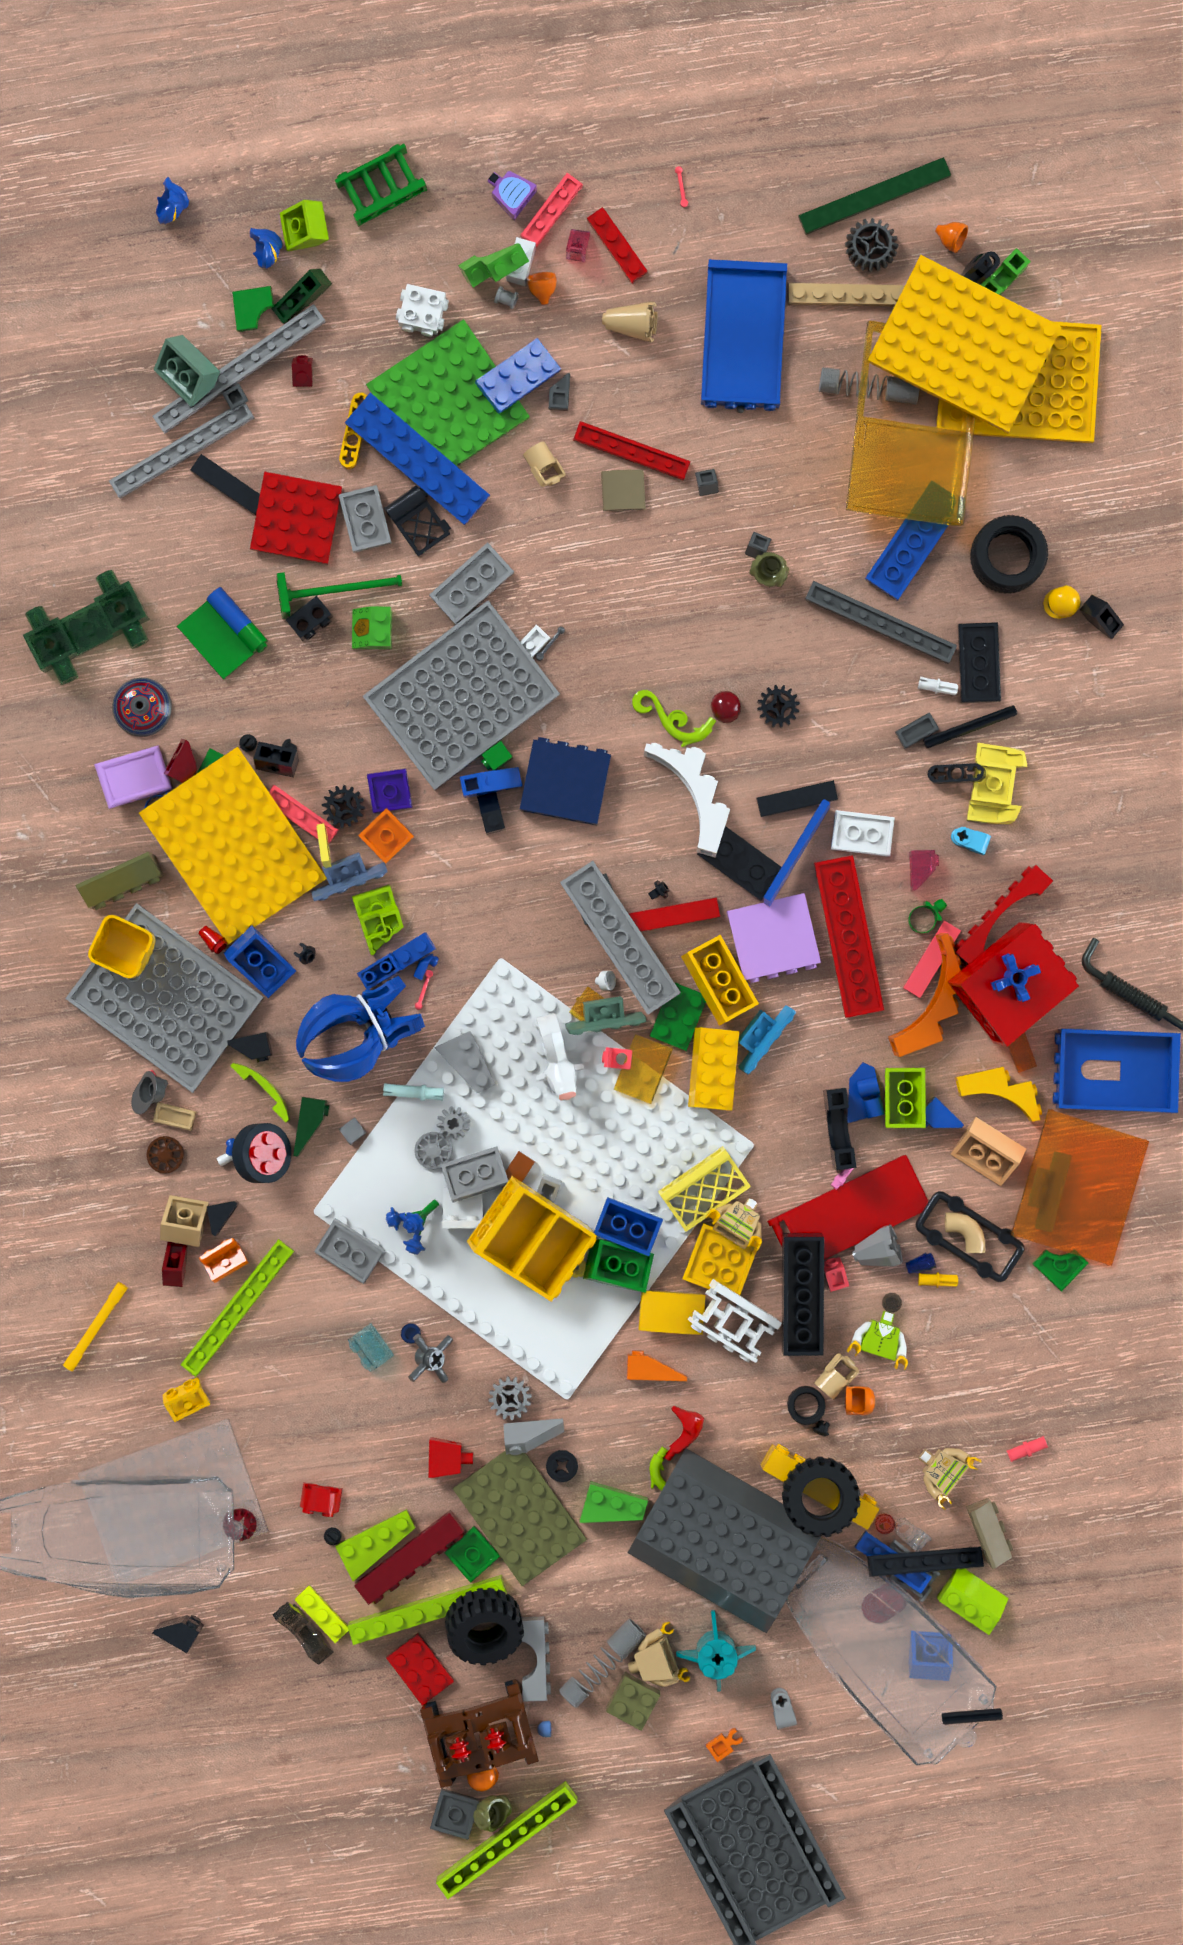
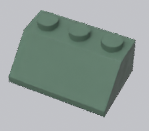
(186, 369)

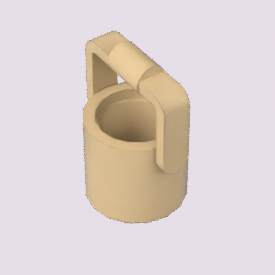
(540, 460)
(832, 1381)

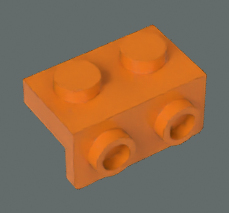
(223, 1259)

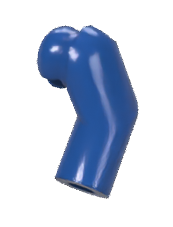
(423, 964)

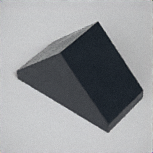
(219, 1215)

